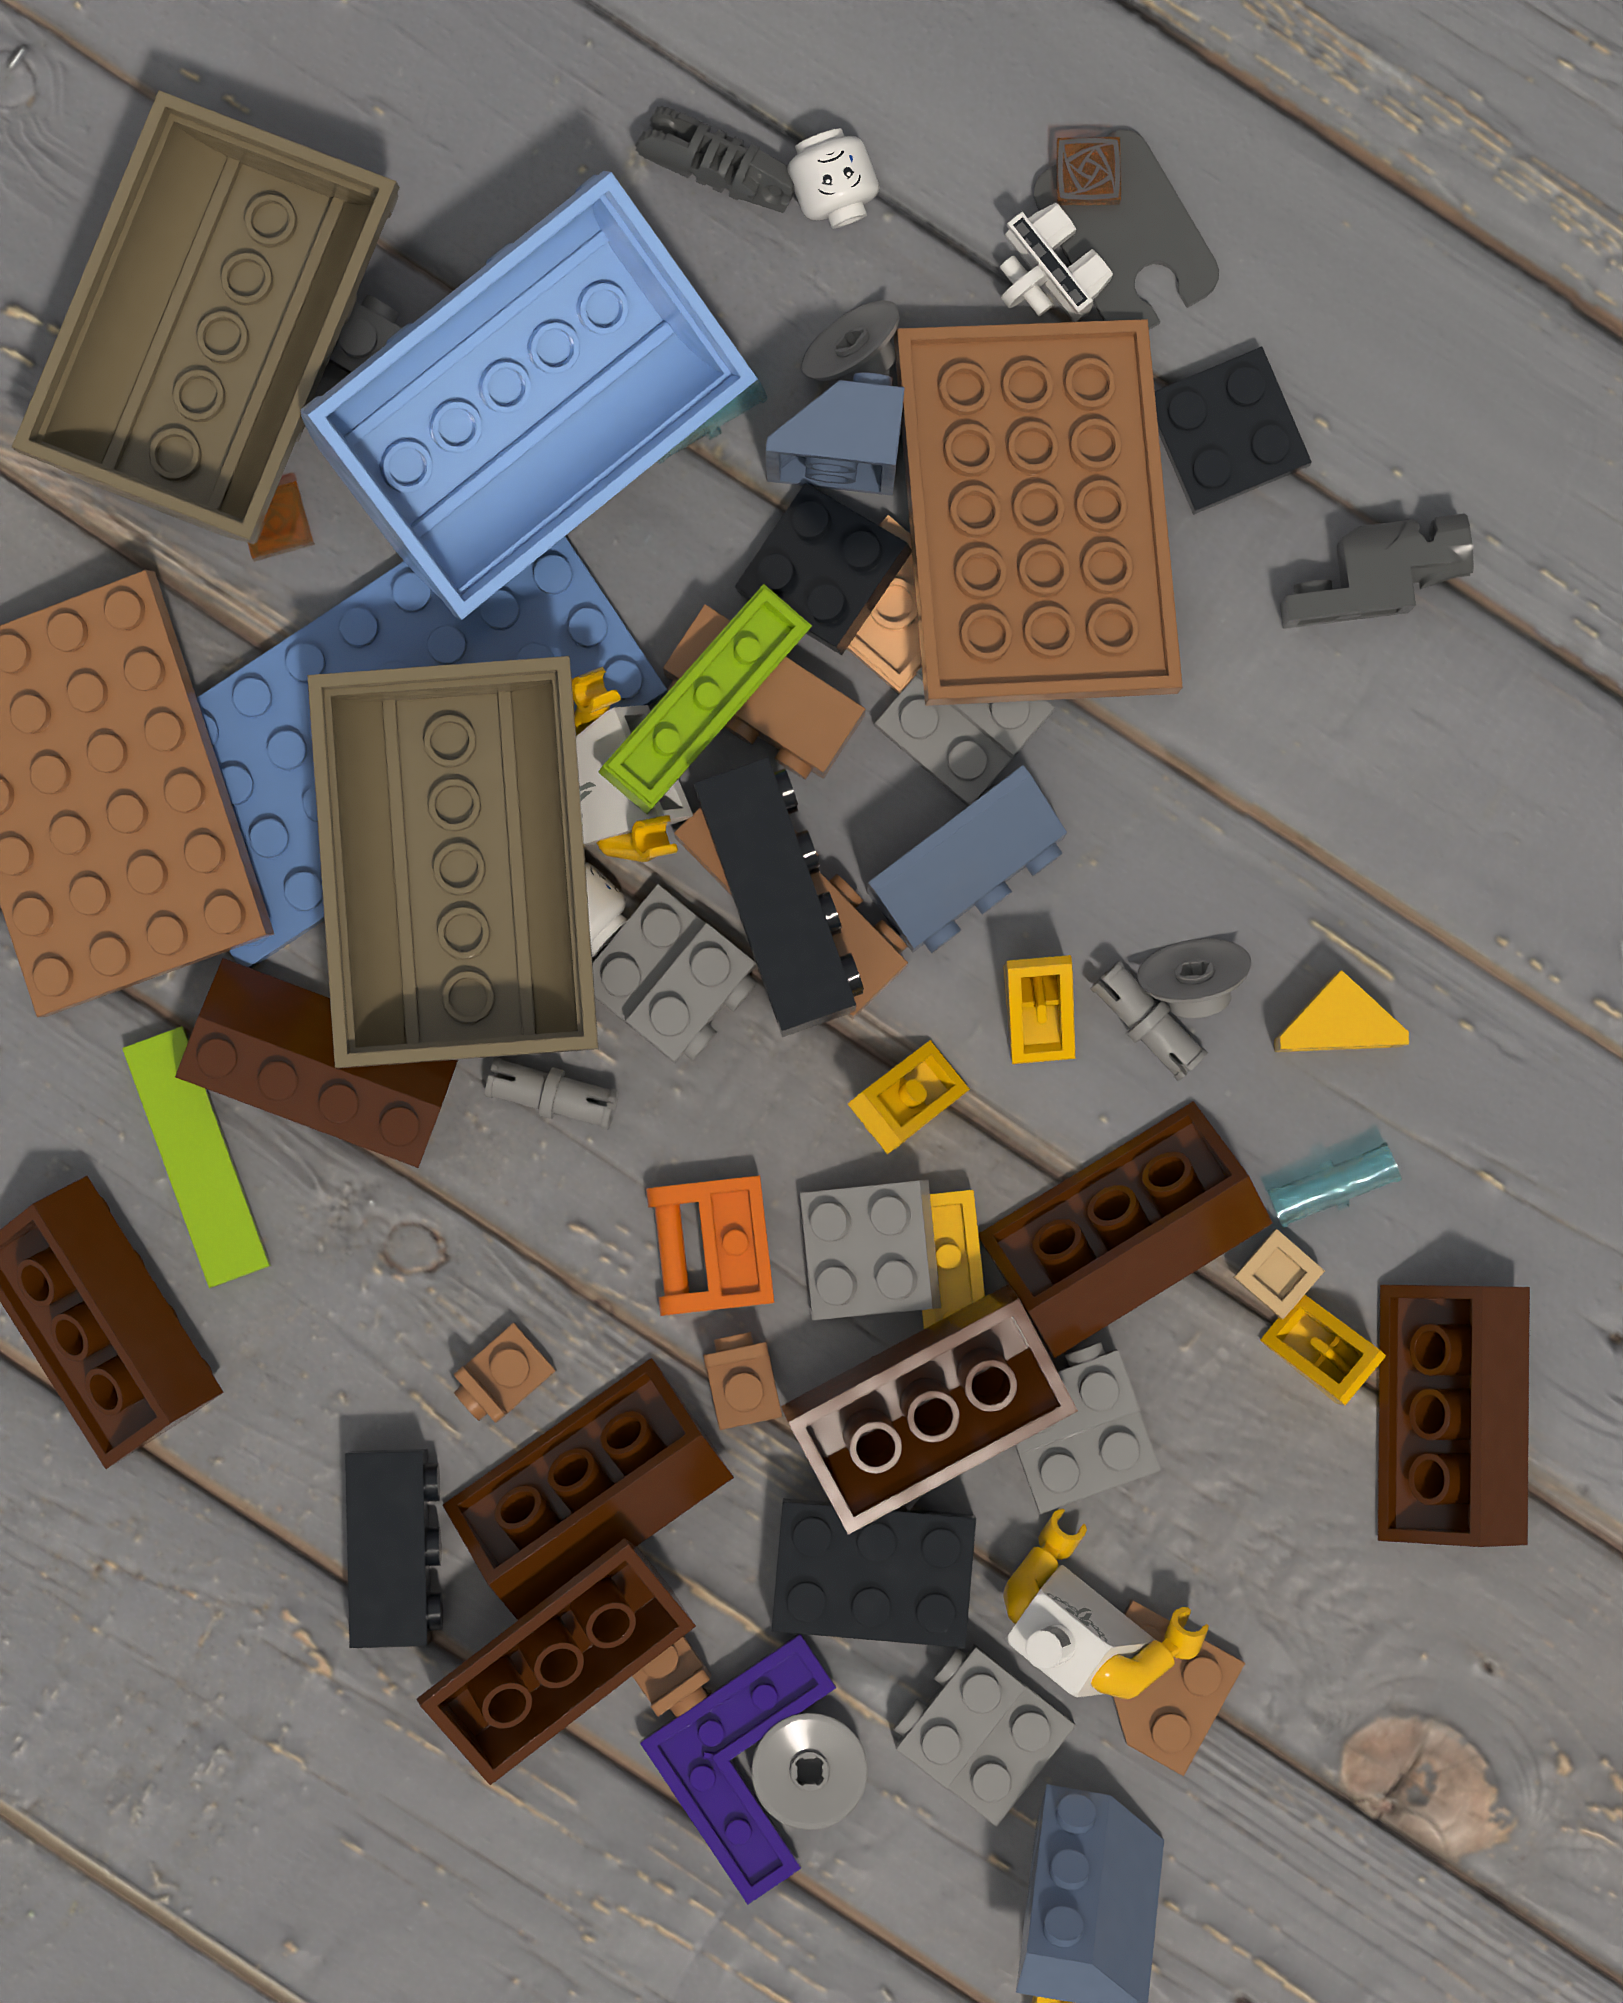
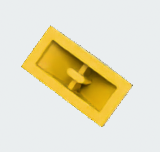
(1040, 1009)
(1341, 1019)
(1323, 1350)

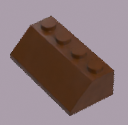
(276, 1052)
(1125, 1228)
(99, 1323)
(929, 1408)
(1454, 1415)
(584, 1486)
(557, 1661)

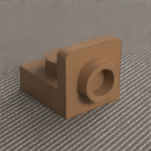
(502, 1375)
(742, 1381)
(674, 1679)

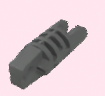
(715, 159)

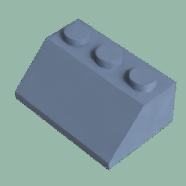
(842, 438)
(968, 862)
(1090, 1901)

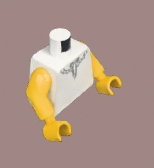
(607, 814)
(1078, 1633)

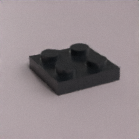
(1229, 430)
(826, 566)

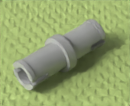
(1148, 1020)
(551, 1093)

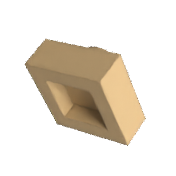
(1278, 1274)

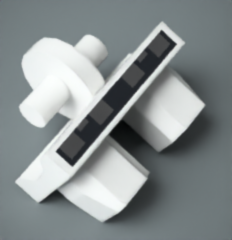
(1071, 286)

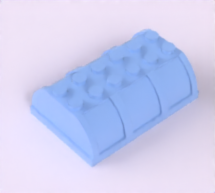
(528, 396)

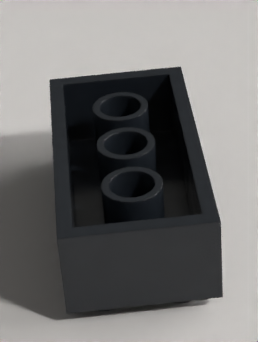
(776, 897)

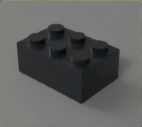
(884, 1582)

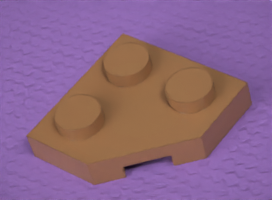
(1181, 1705)

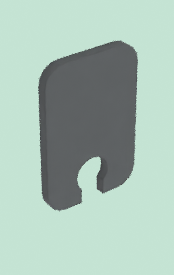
(1140, 232)

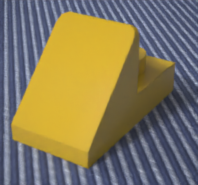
(908, 1097)

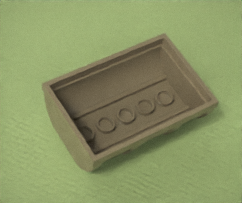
(205, 318)
(452, 862)

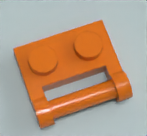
(732, 1244)

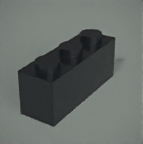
(392, 1548)

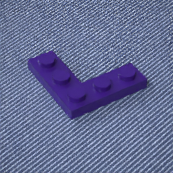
(697, 1765)

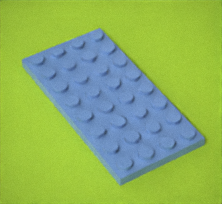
(263, 710)

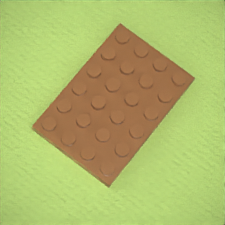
(1037, 512)
(112, 803)

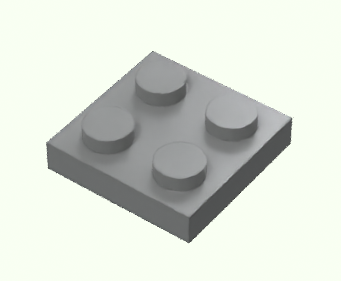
(870, 1250)

